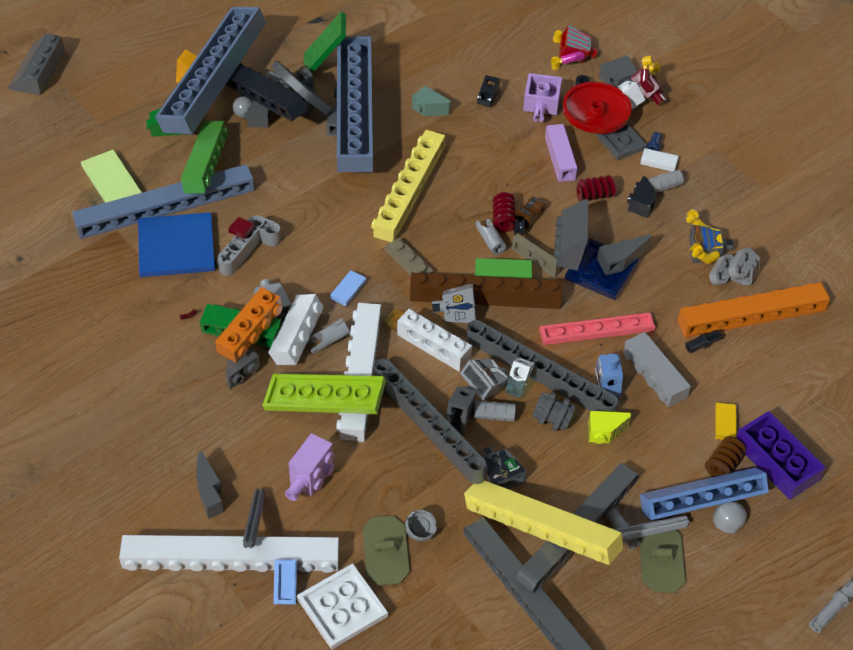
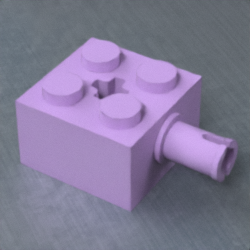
(542, 95)
(310, 467)

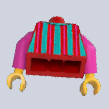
(574, 47)

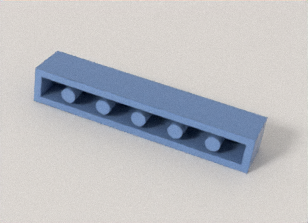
(704, 493)

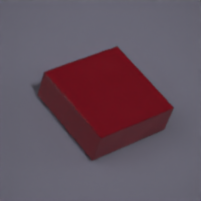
(241, 228)

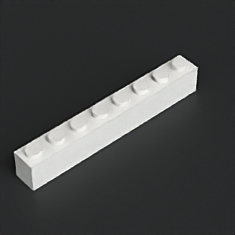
(360, 363)

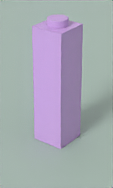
(560, 152)

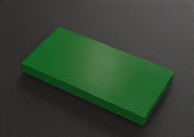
(325, 43)

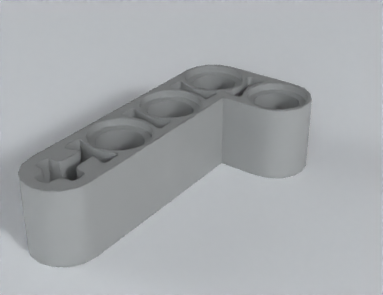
(239, 249)

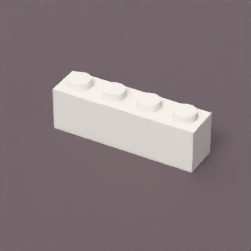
(296, 329)

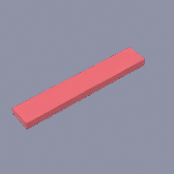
(597, 328)

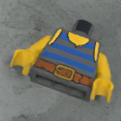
(705, 241)

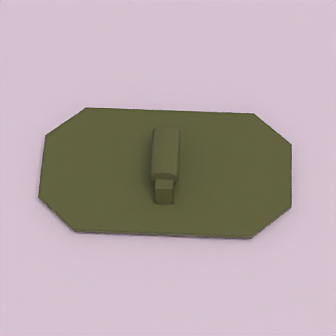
(385, 550)
(662, 561)

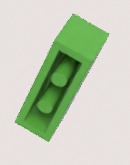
(503, 268)

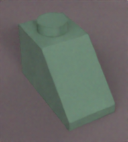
(430, 103)

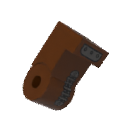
(531, 211)

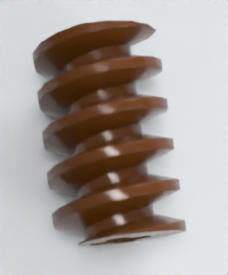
(725, 457)

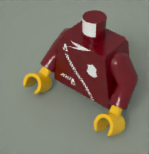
(647, 81)

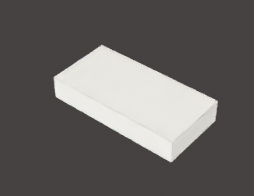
(659, 160)

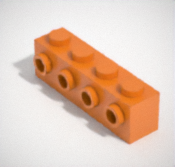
(248, 325)

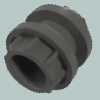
(553, 411)

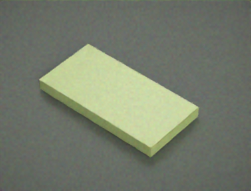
(110, 176)

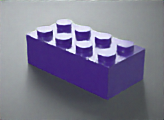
(780, 455)

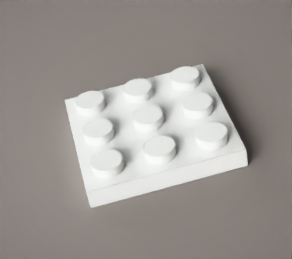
(342, 606)

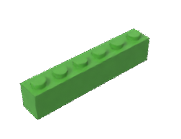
(204, 157)

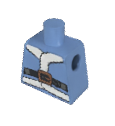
(609, 369)

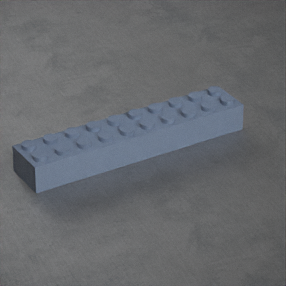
(211, 70)
(354, 105)

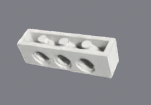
(434, 340)

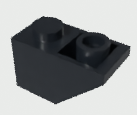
(643, 198)

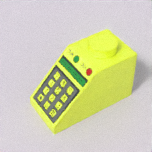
(606, 426)

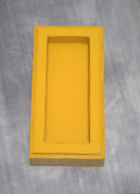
(725, 420)

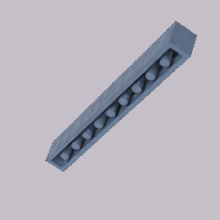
(160, 202)

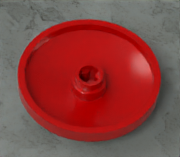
(597, 107)

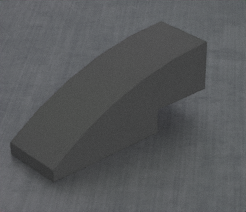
(209, 487)

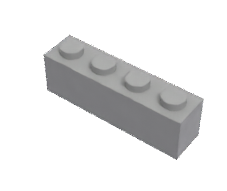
(656, 369)

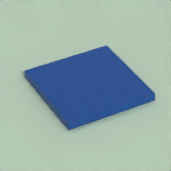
(175, 244)

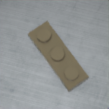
(538, 256)
(406, 257)

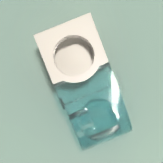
(519, 377)

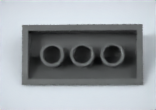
(38, 65)
(571, 235)

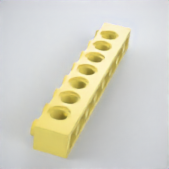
(409, 186)

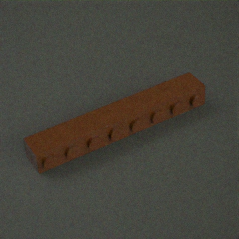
(489, 290)

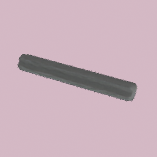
(254, 518)

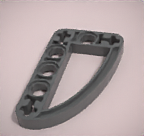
(300, 87)

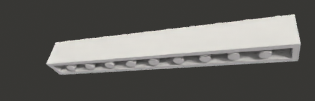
(227, 553)

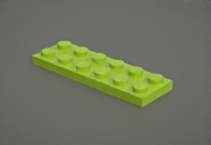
(324, 393)

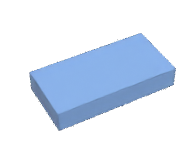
(348, 288)
(285, 581)

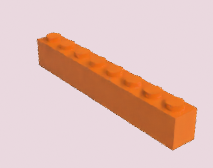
(753, 309)

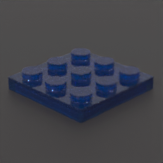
(593, 277)

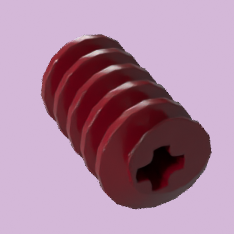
(595, 186)
(503, 211)

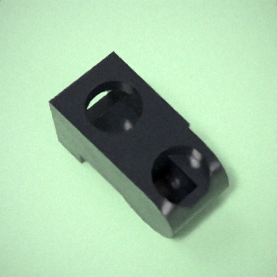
(488, 92)

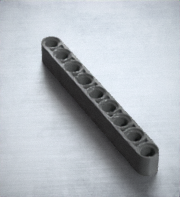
(544, 371)
(431, 422)
(594, 508)
(536, 605)

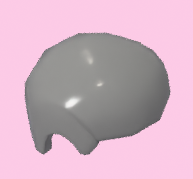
(729, 517)
(421, 525)

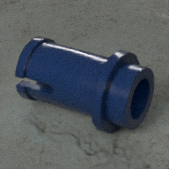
(654, 143)

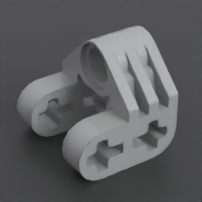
(737, 268)

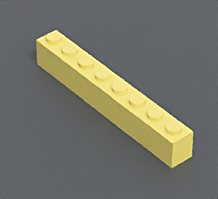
(545, 521)

